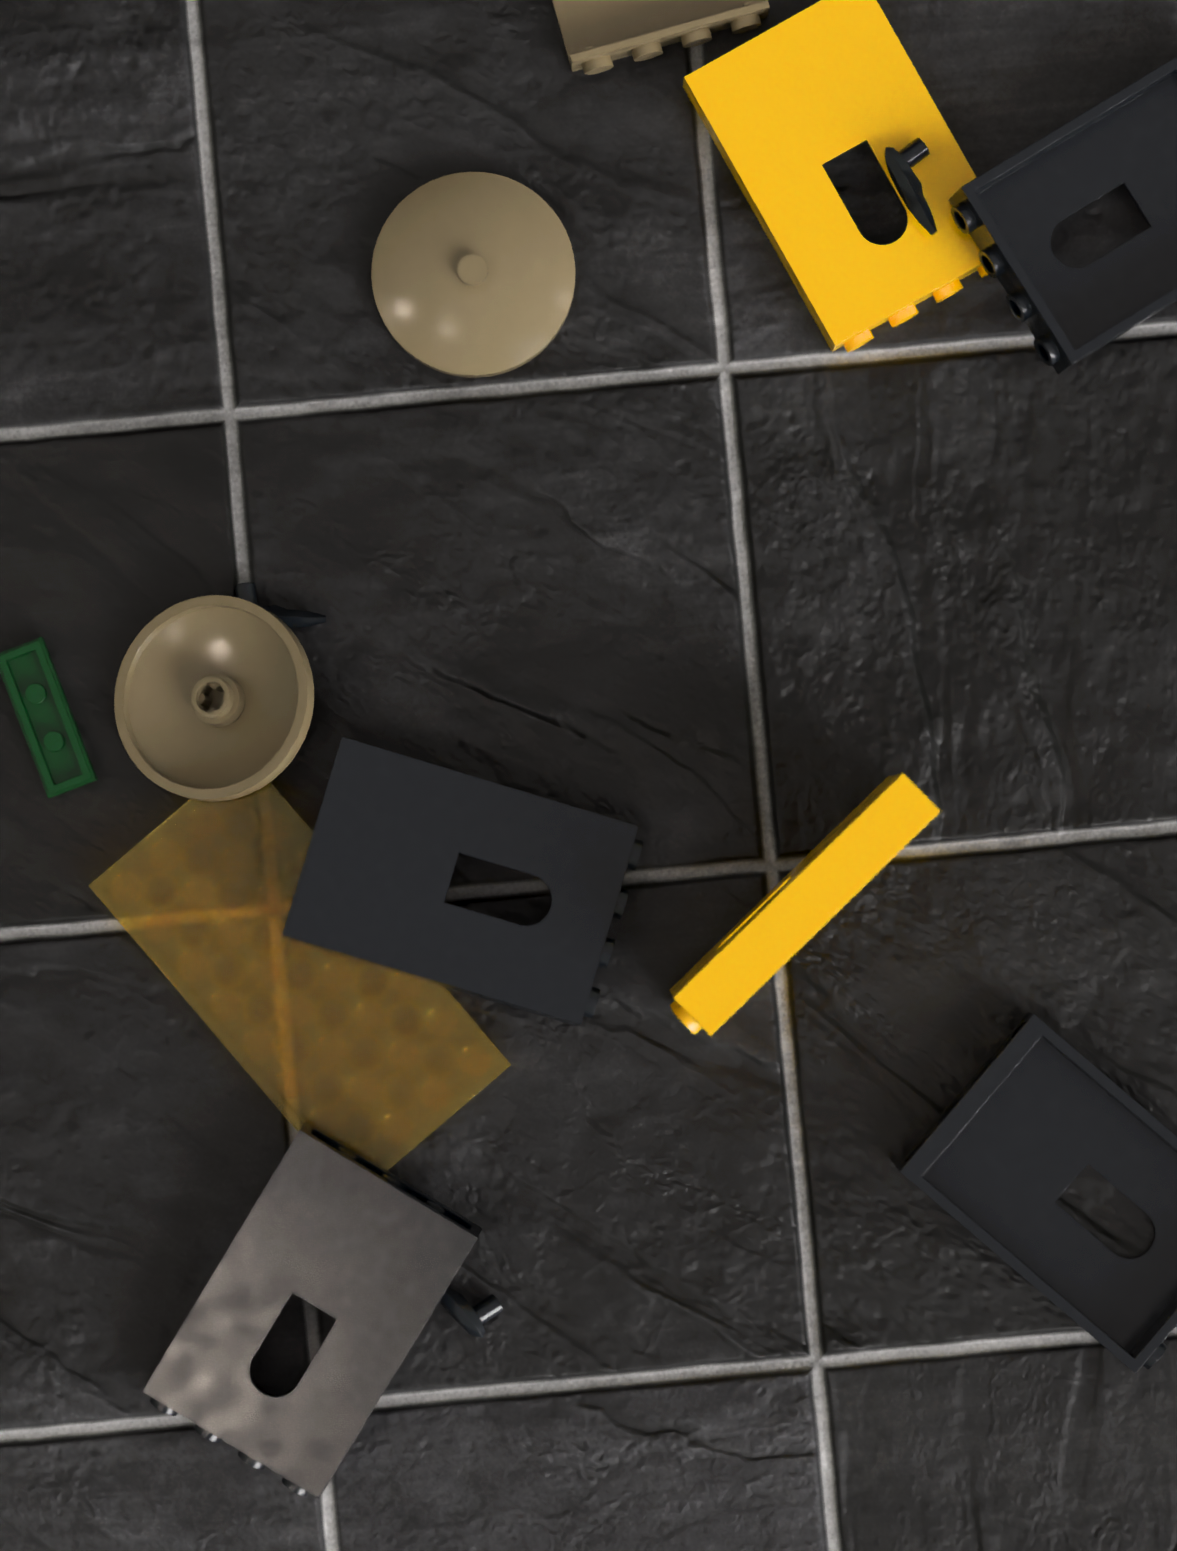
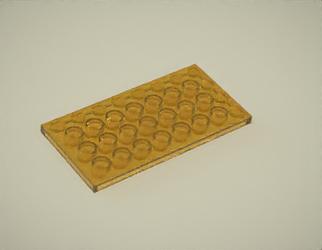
(320, 1033)

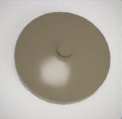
(473, 274)
(214, 698)

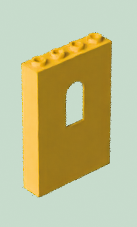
(804, 99)
(801, 904)

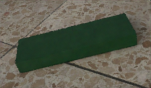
(46, 718)

